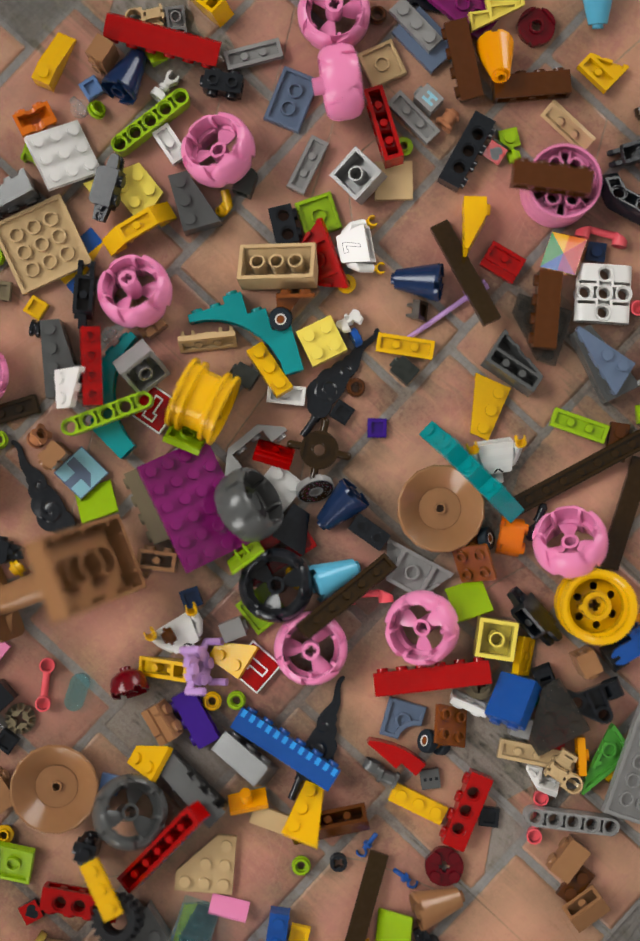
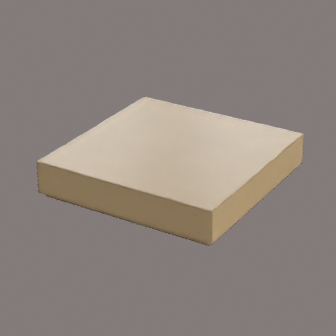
(382, 64)
(398, 184)

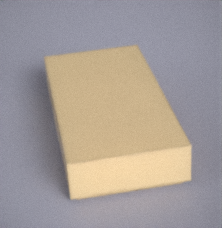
(269, 819)

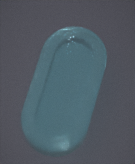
(77, 691)

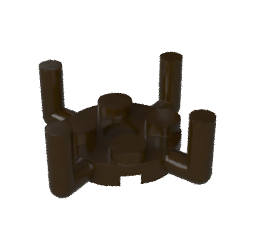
(315, 438)

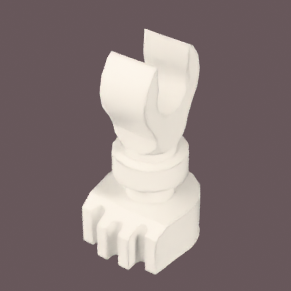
(159, 93)

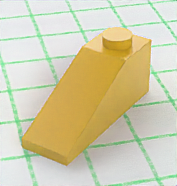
(216, 10)
(53, 62)
(473, 219)
(163, 668)

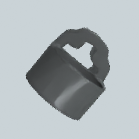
(383, 775)

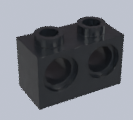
(280, 227)
(369, 531)

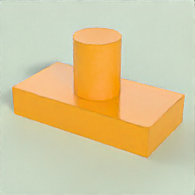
(248, 801)

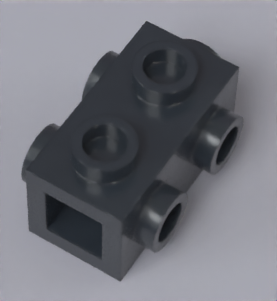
(223, 84)
(86, 847)

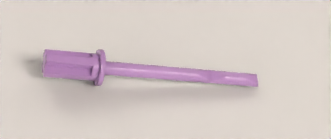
(446, 311)

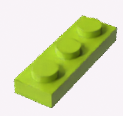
(579, 425)

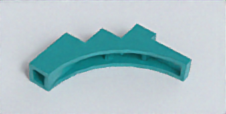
(257, 322)
(114, 434)
(472, 471)

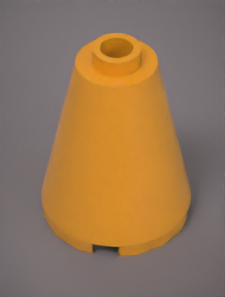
(496, 54)

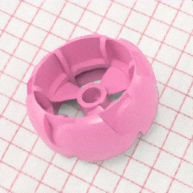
(334, 11)
(339, 82)
(230, 165)
(123, 274)
(573, 557)
(441, 614)
(322, 669)

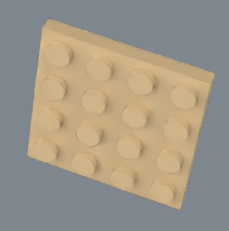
(42, 244)

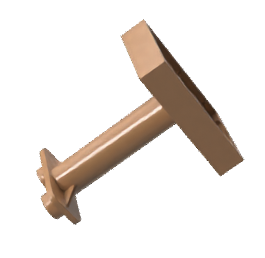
(71, 574)

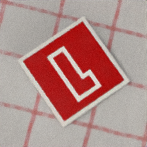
(155, 416)
(260, 669)

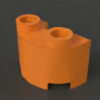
(35, 119)
(511, 537)

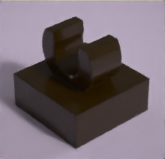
(419, 310)

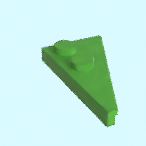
(605, 758)

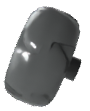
(248, 505)
(147, 828)

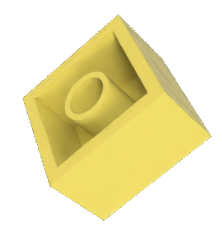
(321, 341)
(495, 638)

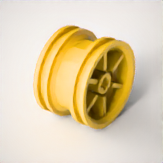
(202, 401)
(610, 628)

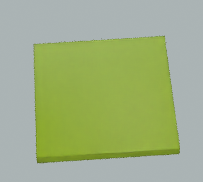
(97, 503)
(244, 556)
(469, 600)
(393, 926)

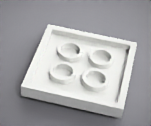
(62, 155)

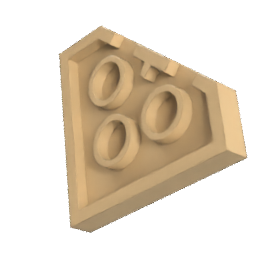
(210, 867)

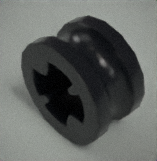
(34, 329)
(339, 868)

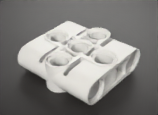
(589, 279)

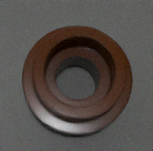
(378, 10)
(360, 383)
(168, 636)

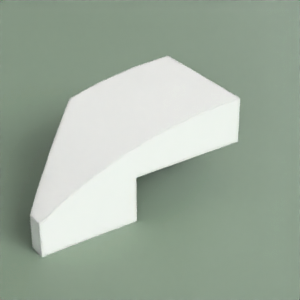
(543, 784)

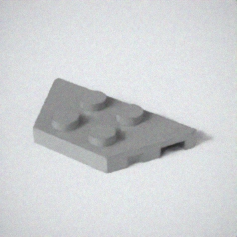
(414, 570)

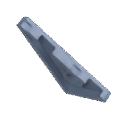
(611, 364)

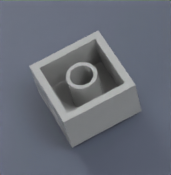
(358, 175)
(141, 367)

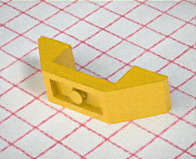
(137, 225)

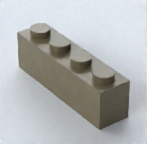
(149, 516)

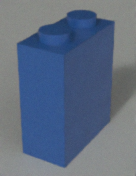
(512, 701)

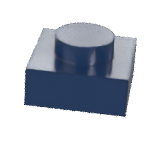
(595, 252)
(191, 595)

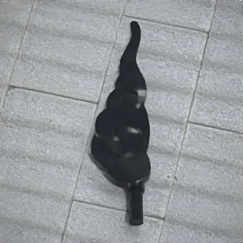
(331, 384)
(45, 501)
(322, 736)

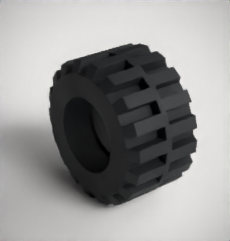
(134, 921)

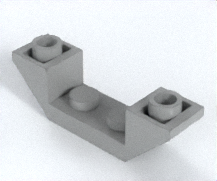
(274, 433)

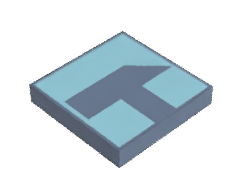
(81, 473)

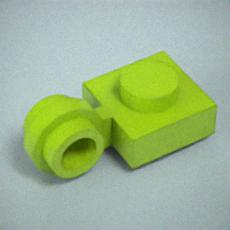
(511, 139)

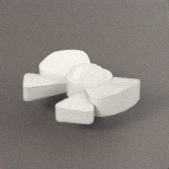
(354, 316)

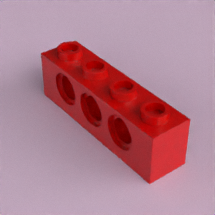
(383, 126)
(92, 360)
(460, 838)
(71, 894)

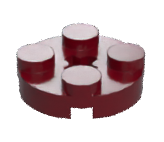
(538, 16)
(436, 858)

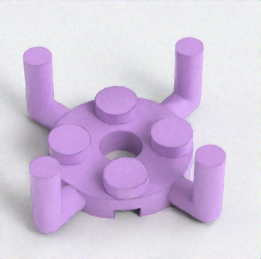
(199, 666)

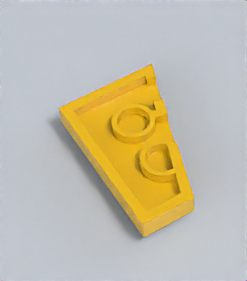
(487, 404)
(305, 816)

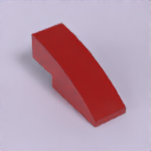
(397, 754)

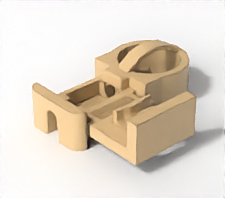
(151, 15)
(559, 771)

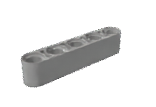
(579, 823)

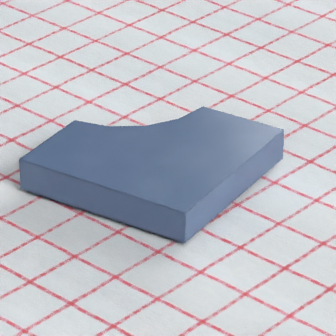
(401, 715)

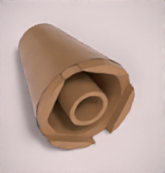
(435, 905)

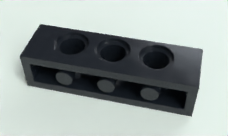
(478, 124)

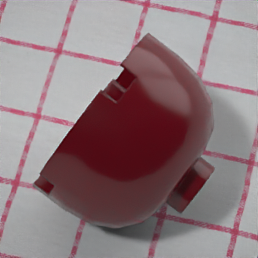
(128, 683)

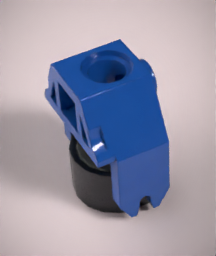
(624, 650)

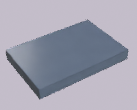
(428, 61)
(290, 100)

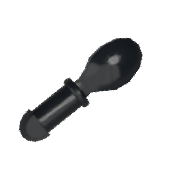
(541, 511)

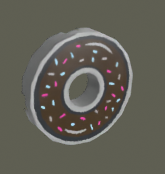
(315, 489)

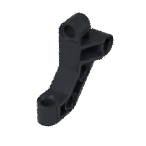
(619, 198)
(592, 698)

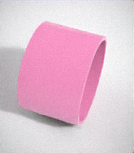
(545, 212)

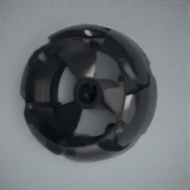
(298, 577)

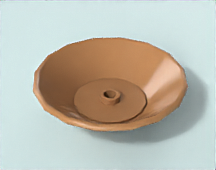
(443, 530)
(50, 808)

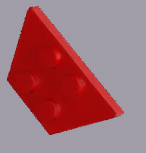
(329, 266)

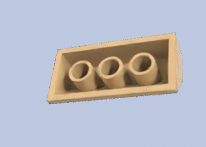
(278, 266)

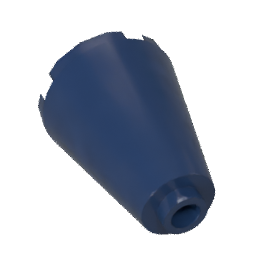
(125, 77)
(420, 281)
(341, 505)

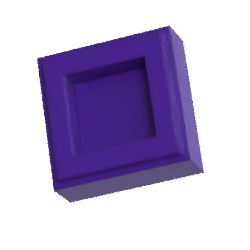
(376, 428)

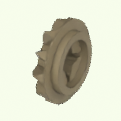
(484, 691)
(28, 714)

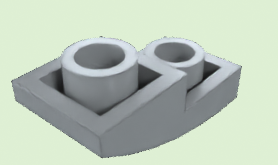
(176, 17)

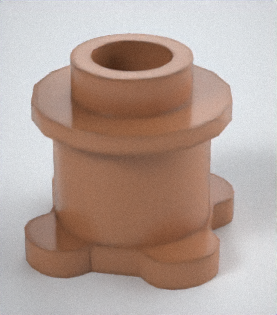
(448, 120)
(38, 436)

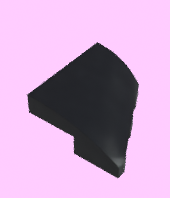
(294, 529)

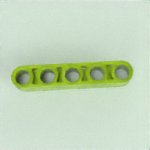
(154, 113)
(97, 413)

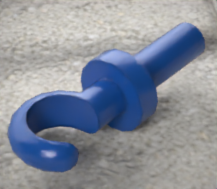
(367, 844)
(405, 878)

